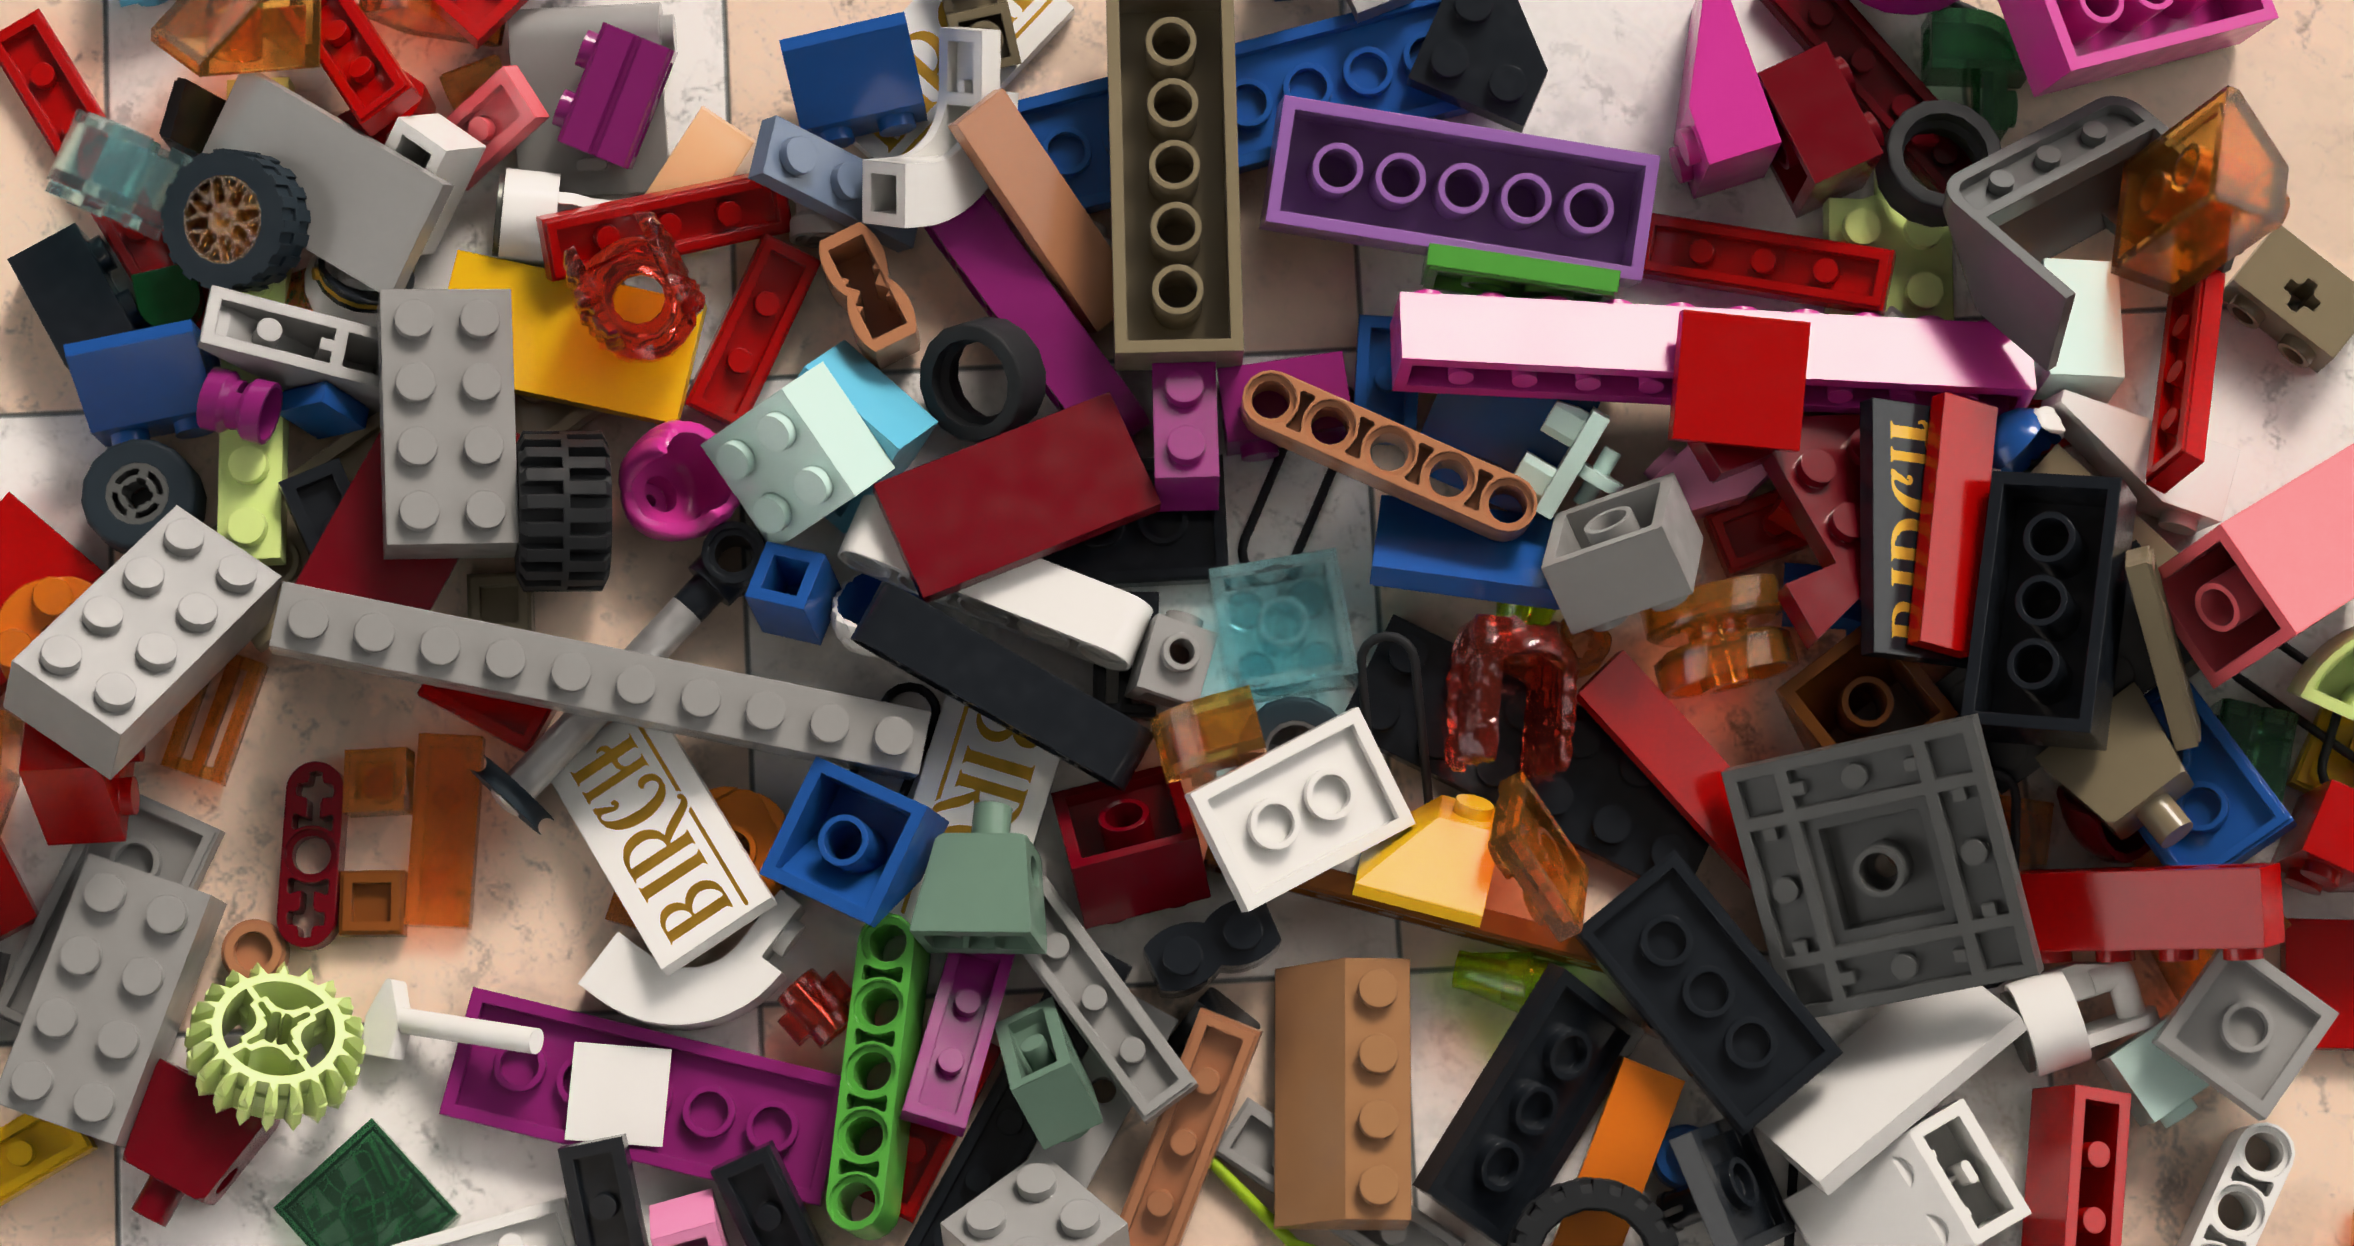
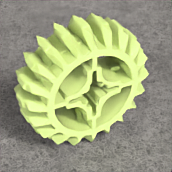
(269, 1067)

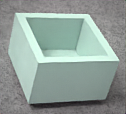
(798, 455)

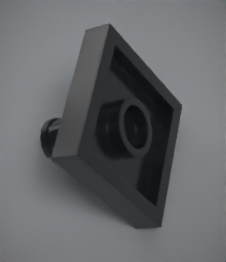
(1726, 1188)

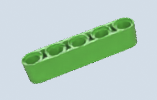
(865, 1048)

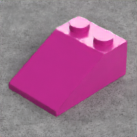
(1722, 114)

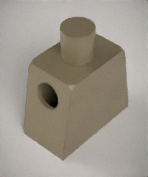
(2131, 780)

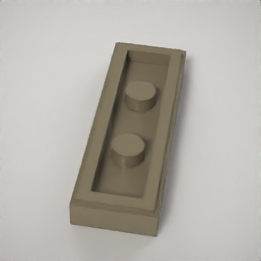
(2163, 647)

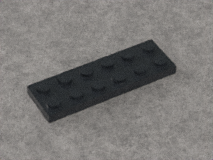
(1598, 801)

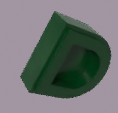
(167, 296)

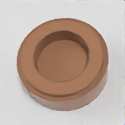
(253, 943)

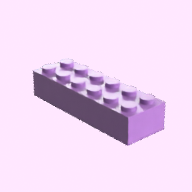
(1428, 180)

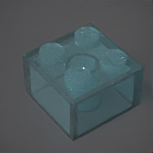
(1283, 625)

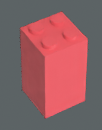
(2266, 571)

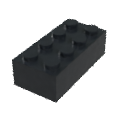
(2049, 609)

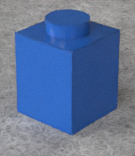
(792, 593)

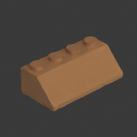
(1342, 1095)

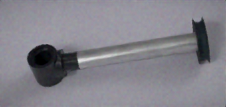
(660, 638)

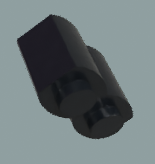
(1194, 953)

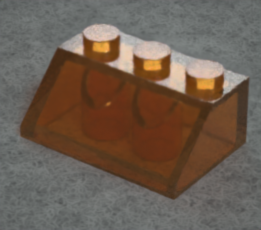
(2199, 196)

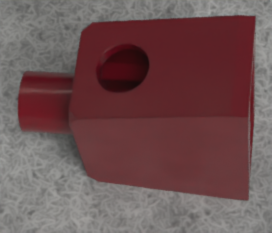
(187, 1144)

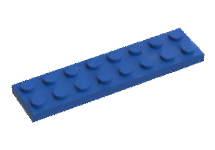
(1320, 61)

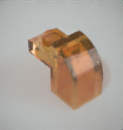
(1208, 736)

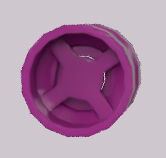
(239, 405)

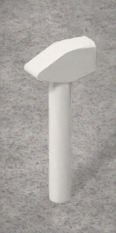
(392, 1022)

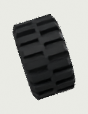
(563, 511)

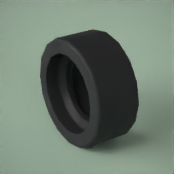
(1929, 117)
(943, 390)

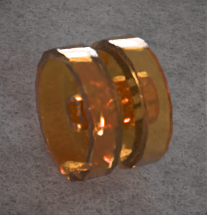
(1721, 638)

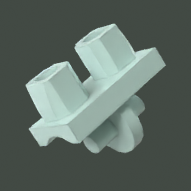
(1580, 433)

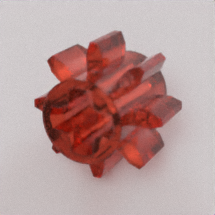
(815, 1008)

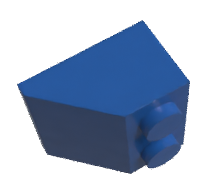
(855, 80)
(141, 382)
(852, 843)

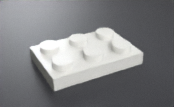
(1299, 809)

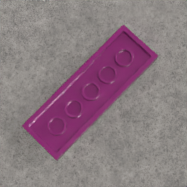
(716, 1096)

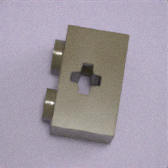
(2265, 284)

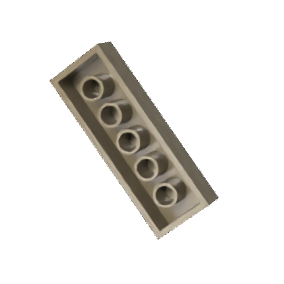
(1174, 183)

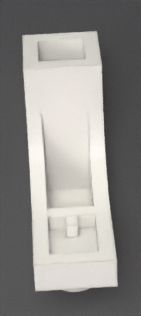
(937, 176)
(701, 995)

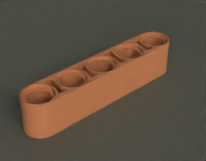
(1368, 429)

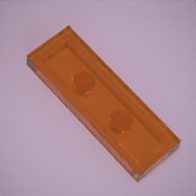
(444, 831)

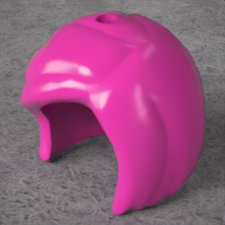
(674, 463)

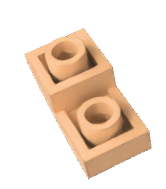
(704, 153)

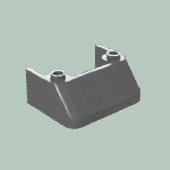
(2036, 204)

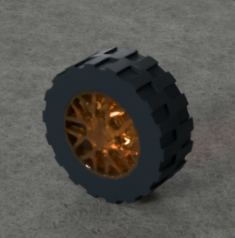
(207, 227)

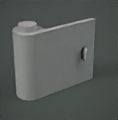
(545, 50)

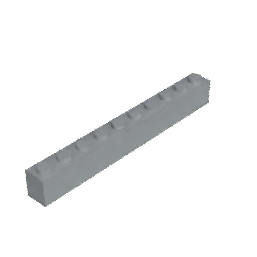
(598, 681)

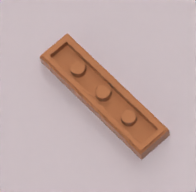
(1040, 205)
(1189, 1132)

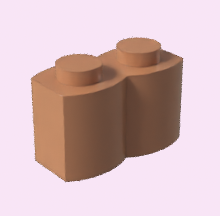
(863, 287)

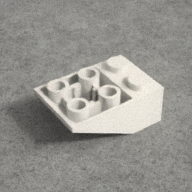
(1924, 1189)

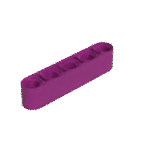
(1015, 289)

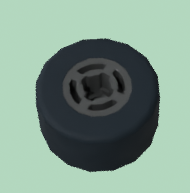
(122, 471)

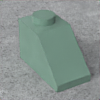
(1047, 1074)

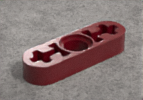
(294, 903)

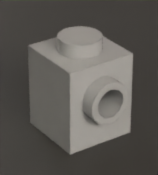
(1171, 660)

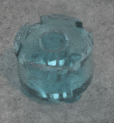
(114, 173)

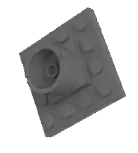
(1831, 904)

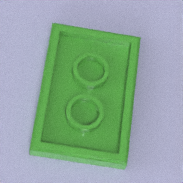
(1514, 276)

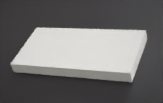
(1887, 1081)

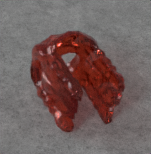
(645, 255)
(1474, 683)

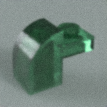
(1976, 52)

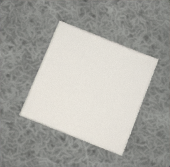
(618, 1093)

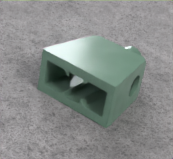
(982, 890)

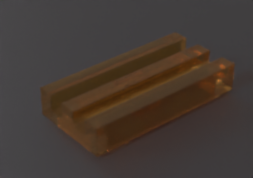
(235, 730)

